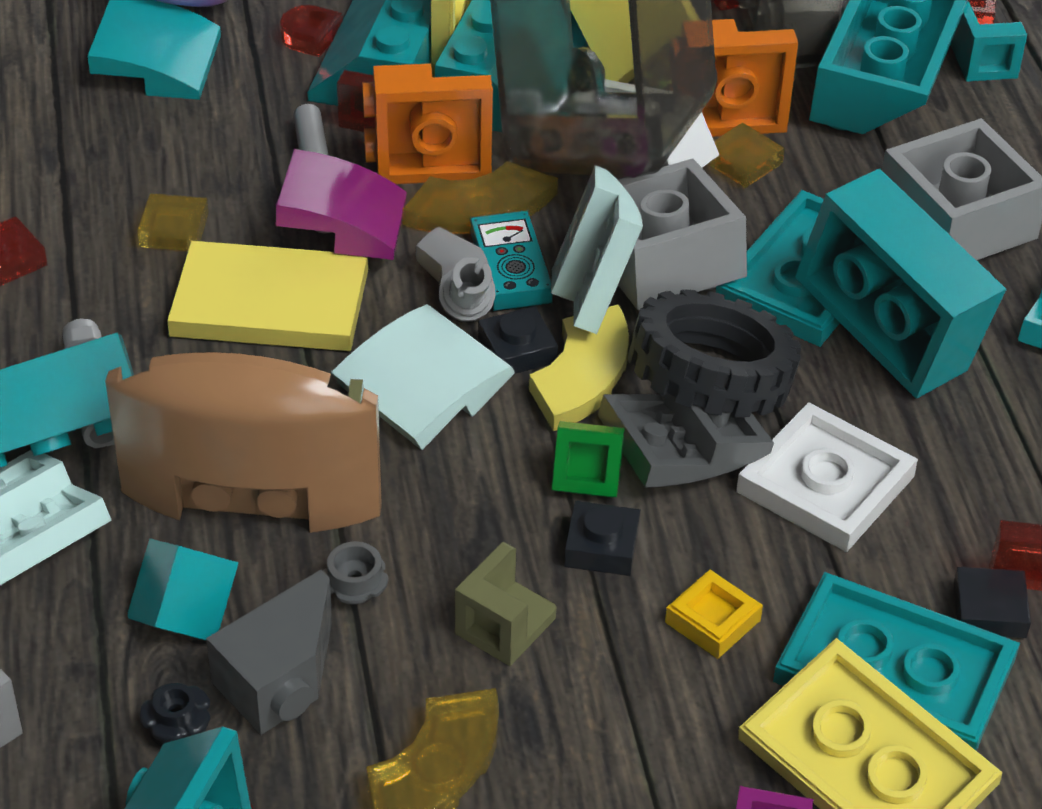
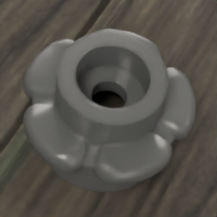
(356, 572)

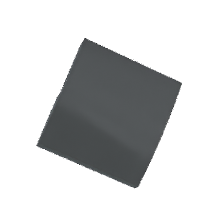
(681, 443)

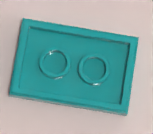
(772, 273)
(930, 657)

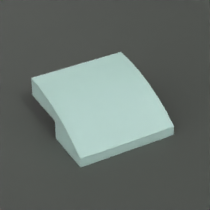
(596, 249)
(424, 373)
(42, 512)

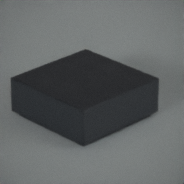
(993, 600)

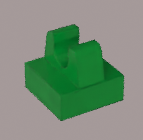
(588, 459)

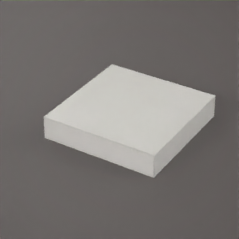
(827, 476)

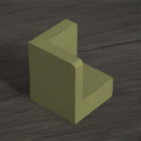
(498, 611)

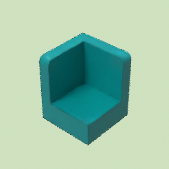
(988, 49)
(182, 590)

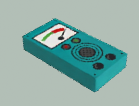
(513, 259)

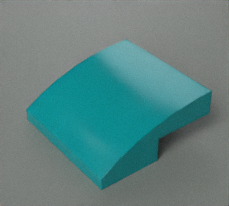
(155, 43)

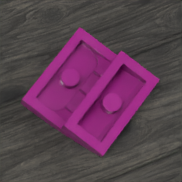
(344, 200)

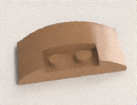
(245, 440)

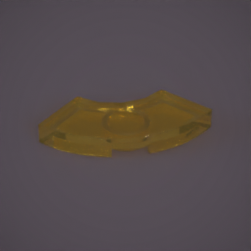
(454, 202)
(444, 758)

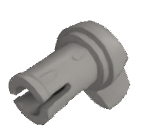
(462, 274)

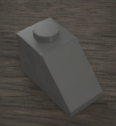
(275, 654)

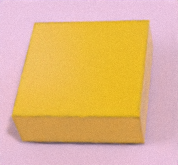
(713, 613)

